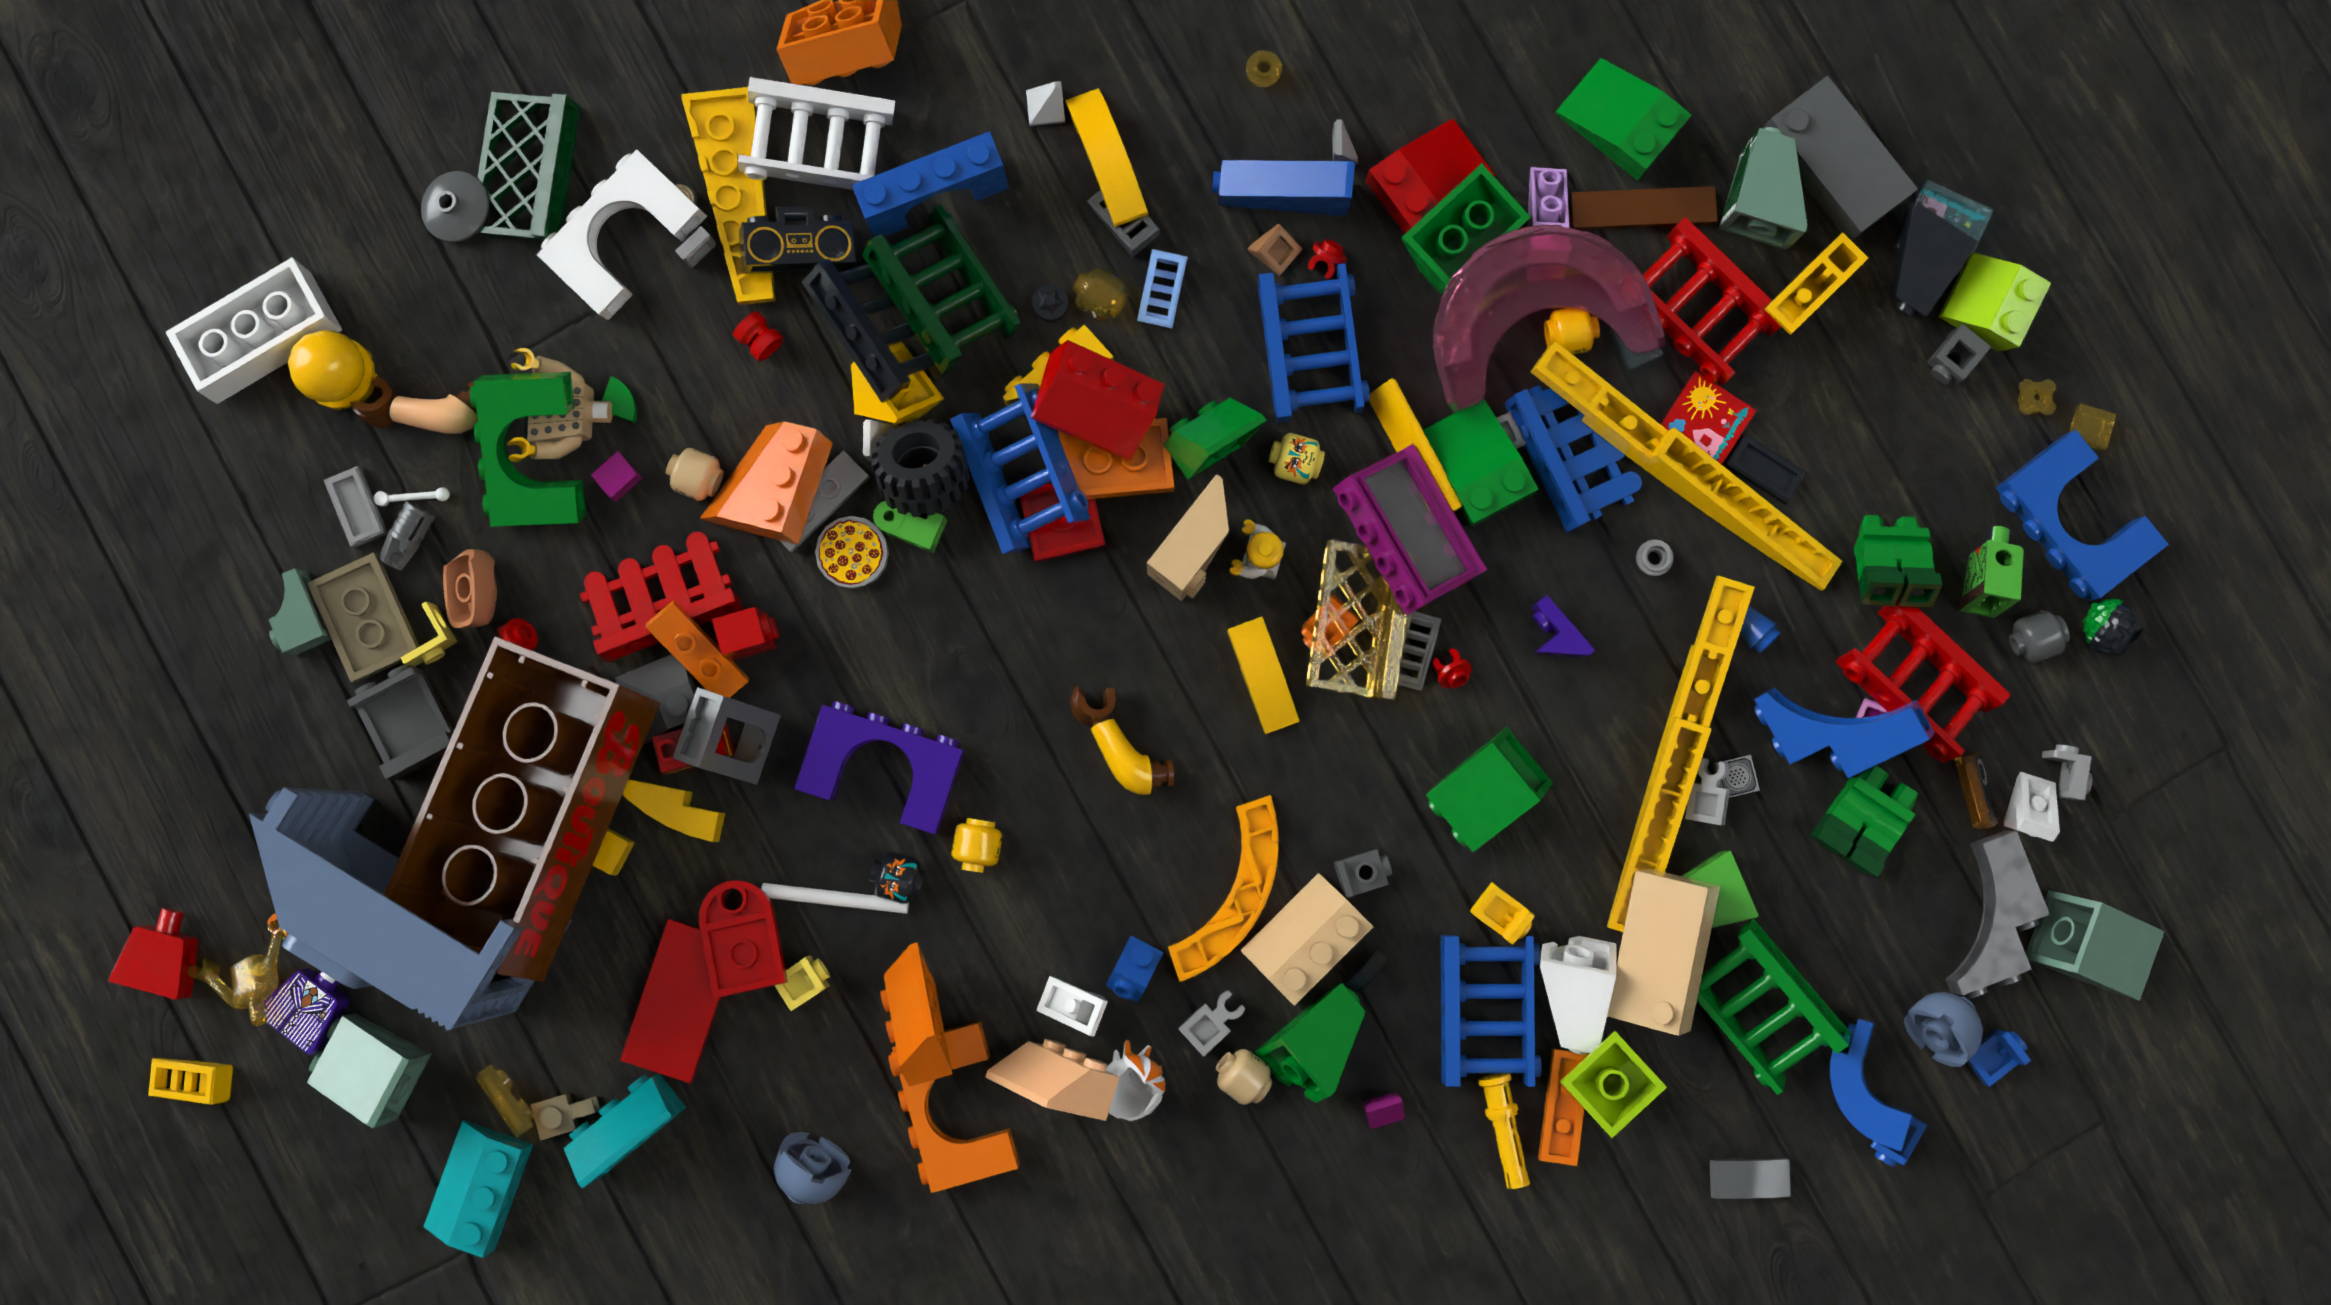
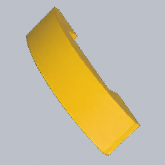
(1107, 157)

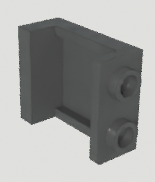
(403, 721)

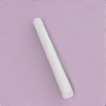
(833, 898)

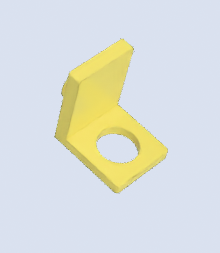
(433, 649)

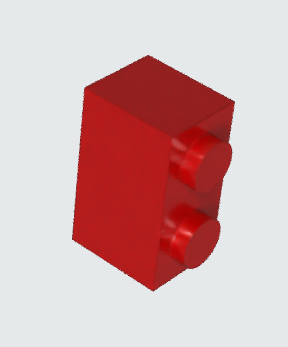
(745, 633)

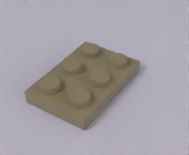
(363, 617)

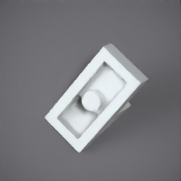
(2033, 807)
(1072, 1005)

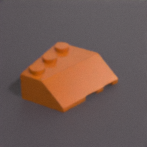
(838, 38)
(773, 483)

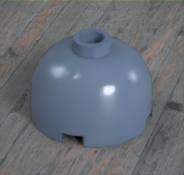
(1946, 1026)
(810, 1170)

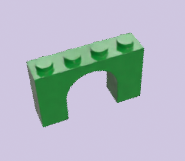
(510, 495)

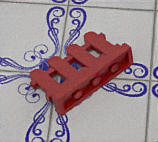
(620, 642)

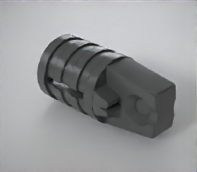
(405, 535)

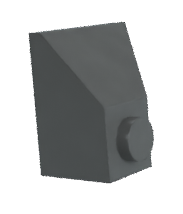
(670, 685)

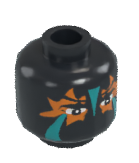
(897, 877)

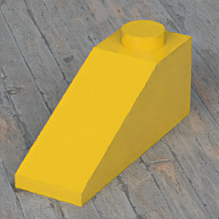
(1816, 283)

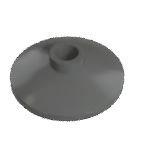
(466, 212)

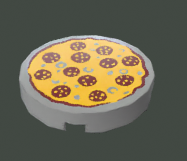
(852, 552)

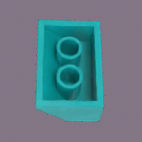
(621, 1128)
(477, 1189)

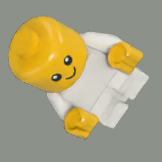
(1262, 553)

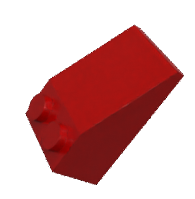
(1423, 173)

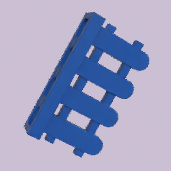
(1559, 475)

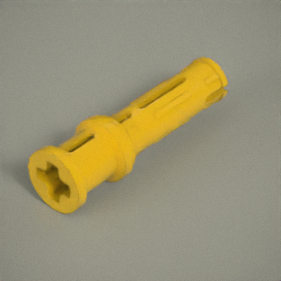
(1502, 1113)

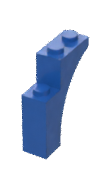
(1854, 741)

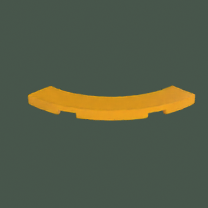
(1245, 899)

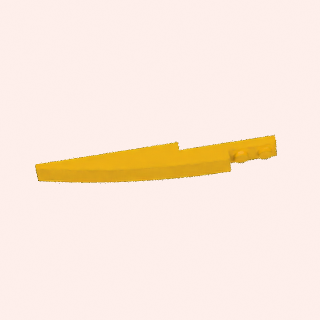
(1685, 467)
(1683, 738)

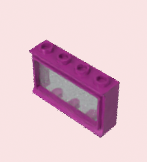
(1409, 529)

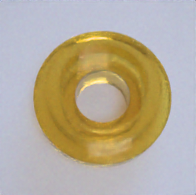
(1263, 79)

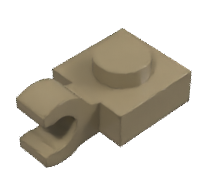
(560, 1114)

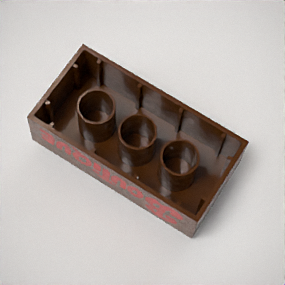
(521, 803)

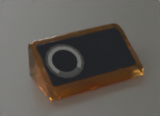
(1977, 790)

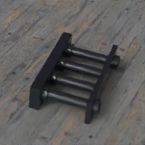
(858, 333)

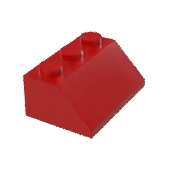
(1096, 399)

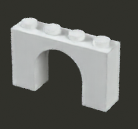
(573, 249)

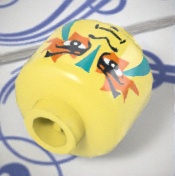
(1296, 458)

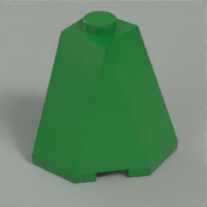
(1316, 1043)

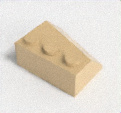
(1192, 544)

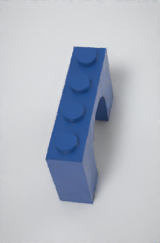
(893, 193)
(2034, 497)

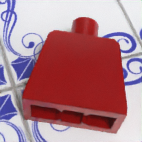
(158, 958)

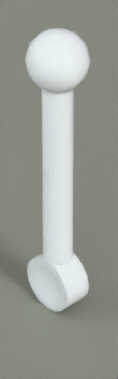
(383, 499)

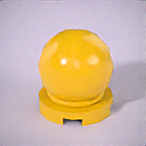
(332, 369)

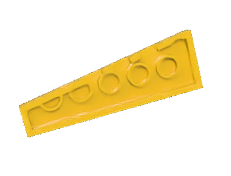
(722, 130)

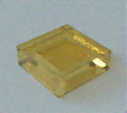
(2093, 425)

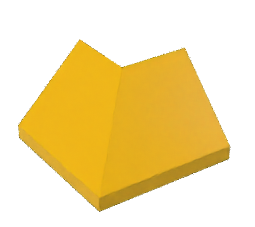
(909, 404)

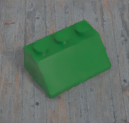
(1462, 224)

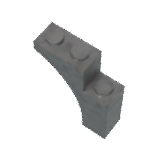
(2008, 902)

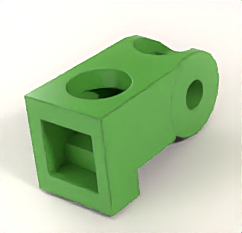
(912, 530)

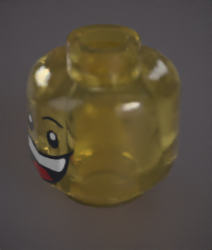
(1100, 294)

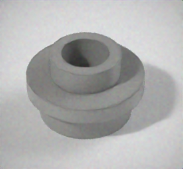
(1664, 552)

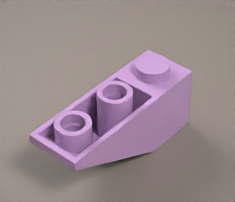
(1548, 197)

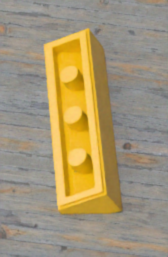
(1405, 430)

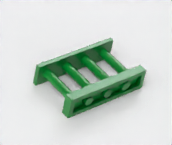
(1802, 1002)

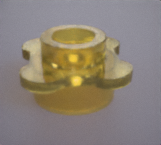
(2027, 402)

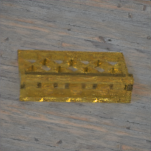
(1386, 633)

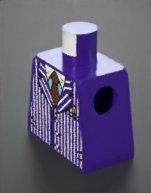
(306, 1009)

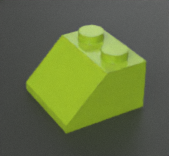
(1995, 300)

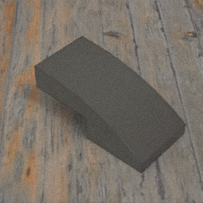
(1750, 1178)

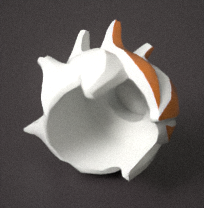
(1138, 1086)

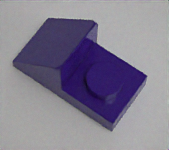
(1566, 639)

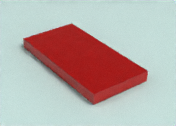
(674, 1007)

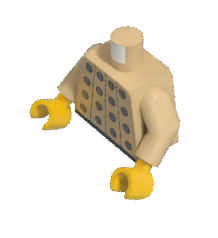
(559, 434)

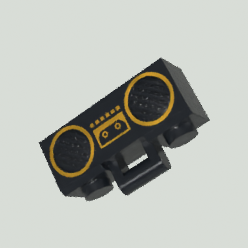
(795, 248)

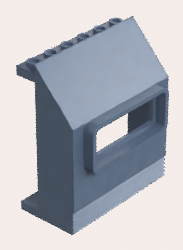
(333, 905)

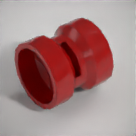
(758, 336)

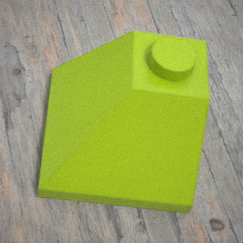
(1613, 1084)

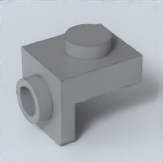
(2075, 776)

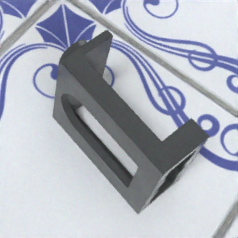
(704, 729)

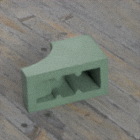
(298, 622)

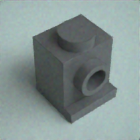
(1967, 350)
(1348, 872)

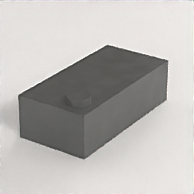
(1842, 159)

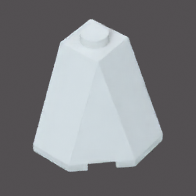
(1579, 989)

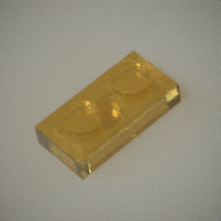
(497, 1087)

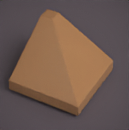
(1275, 249)

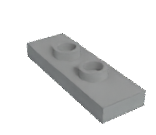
(836, 486)

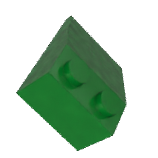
(1623, 116)
(1480, 462)

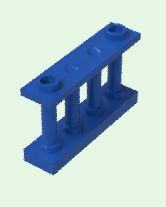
(1283, 365)
(991, 484)
(1457, 1028)

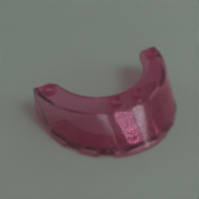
(1532, 273)

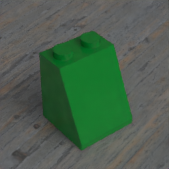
(1489, 790)

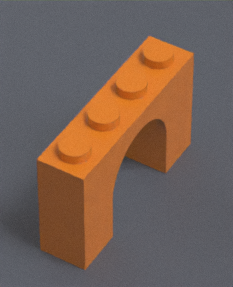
(945, 1158)

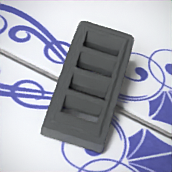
(1132, 245)
(1426, 653)

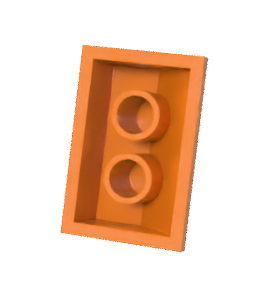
(915, 1019)

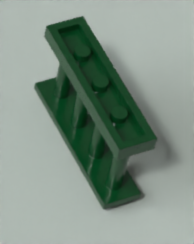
(923, 316)

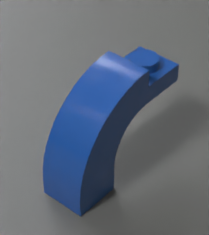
(1859, 1105)

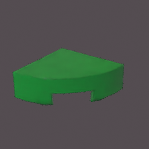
(621, 399)

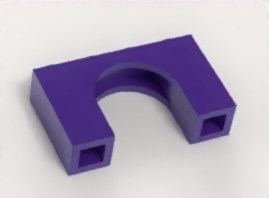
(842, 733)

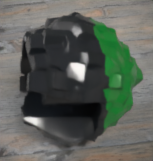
(2111, 627)

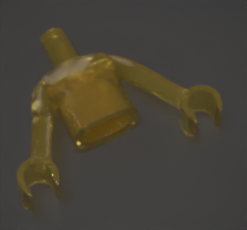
(252, 978)

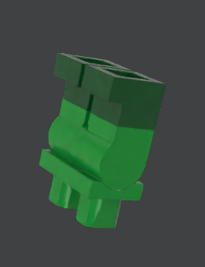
(1895, 560)
(1865, 821)

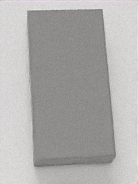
(355, 506)

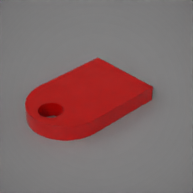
(742, 943)

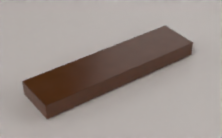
(1642, 208)

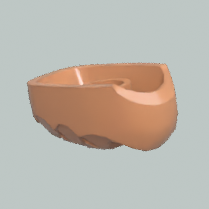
(470, 589)

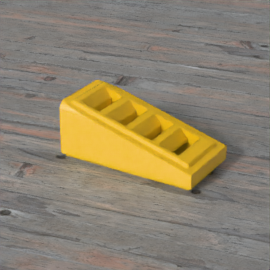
(213, 1085)

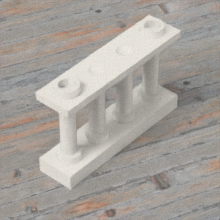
(803, 103)

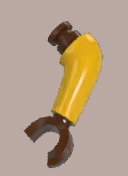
(1128, 766)

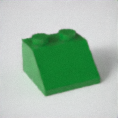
(1212, 435)

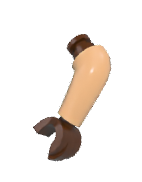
(444, 415)

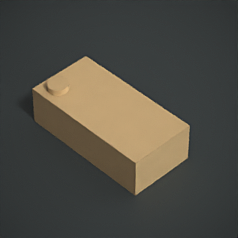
(1663, 951)

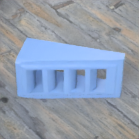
(1169, 258)

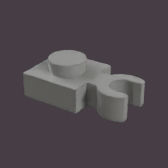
(1708, 800)
(1207, 1027)

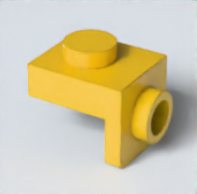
(1503, 913)

